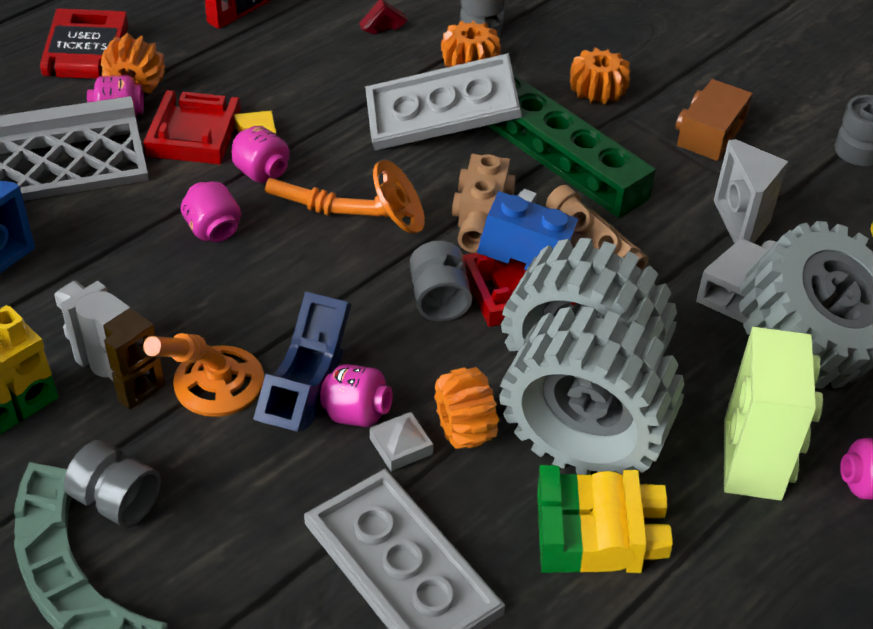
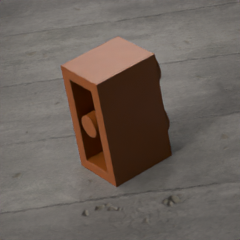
(713, 119)

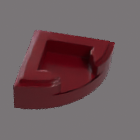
(382, 18)

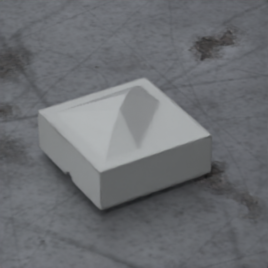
(401, 441)

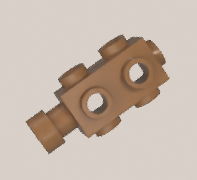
(479, 188)
(591, 224)

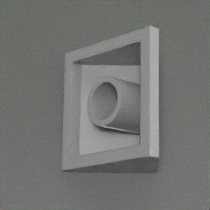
(748, 189)

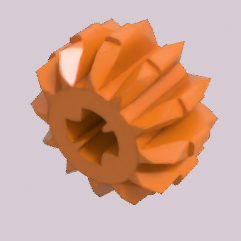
(469, 43)
(134, 59)
(599, 76)
(466, 407)

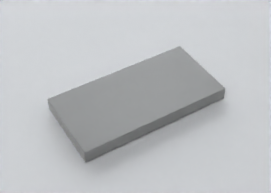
(442, 102)
(401, 559)

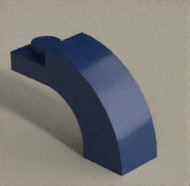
(293, 392)

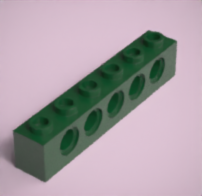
(578, 152)

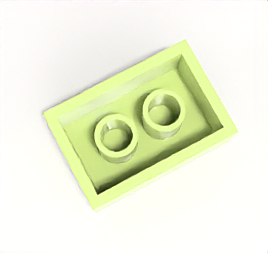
(770, 413)

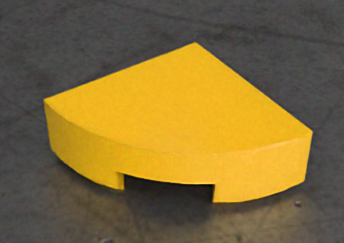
(248, 120)

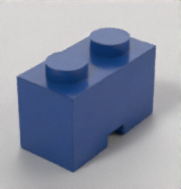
(522, 229)

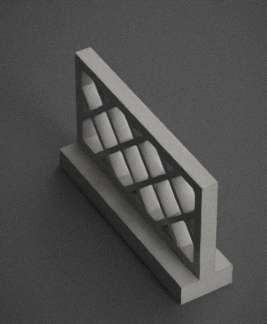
(69, 125)

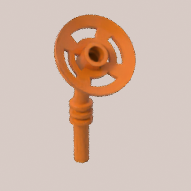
(392, 198)
(215, 376)

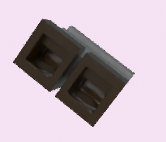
(110, 340)

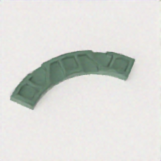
(48, 563)

